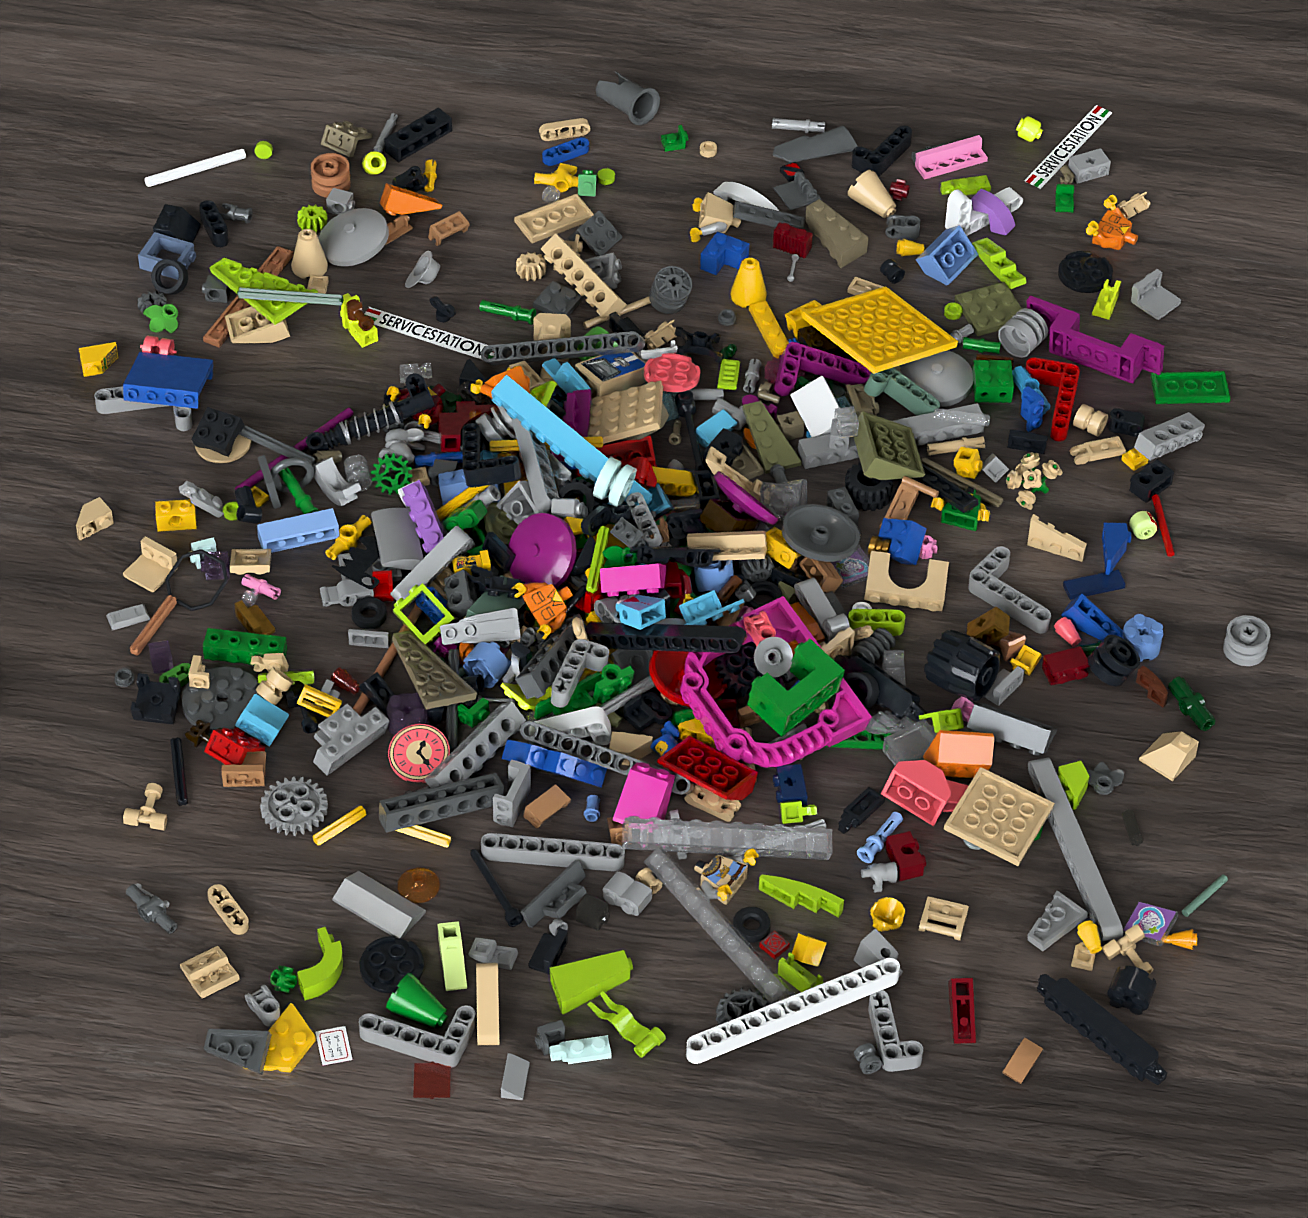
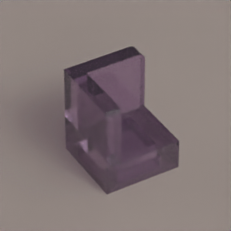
(160, 656)

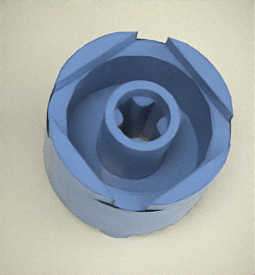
(713, 576)
(1144, 635)
(487, 661)

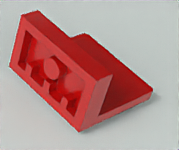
(231, 745)

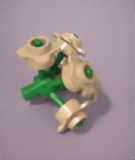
(1029, 476)

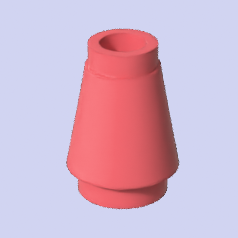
(1067, 630)

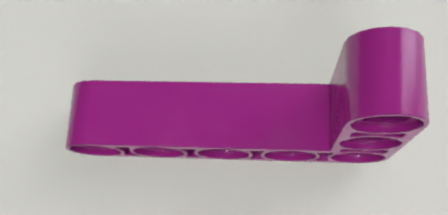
(797, 357)

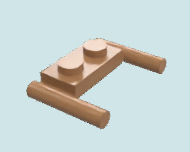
(906, 497)

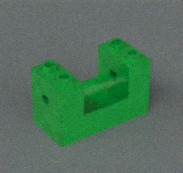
(818, 682)

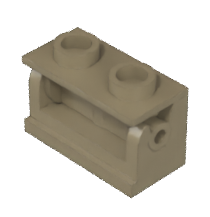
(860, 400)

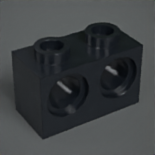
(1151, 480)

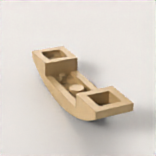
(716, 461)

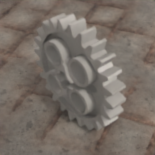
(294, 806)

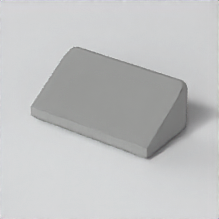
(514, 1077)

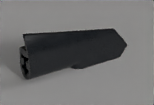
(682, 555)

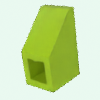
(1074, 781)

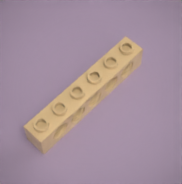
(557, 248)

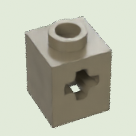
(791, 425)

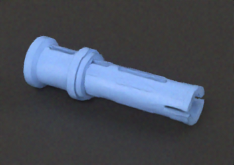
(876, 842)

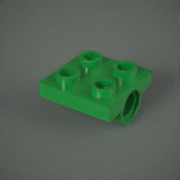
(612, 682)

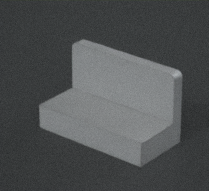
(1005, 685)

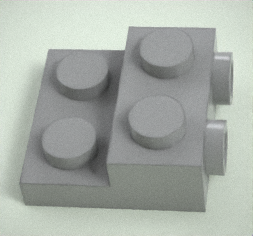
(607, 268)

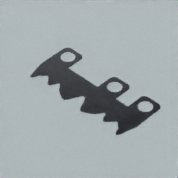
(361, 561)

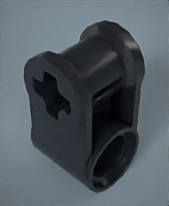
(410, 181)
(1127, 423)

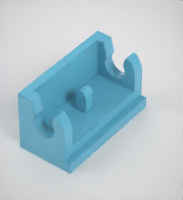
(712, 427)

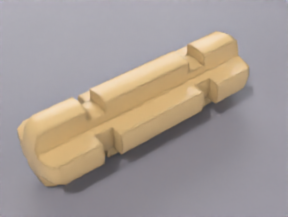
(862, 632)

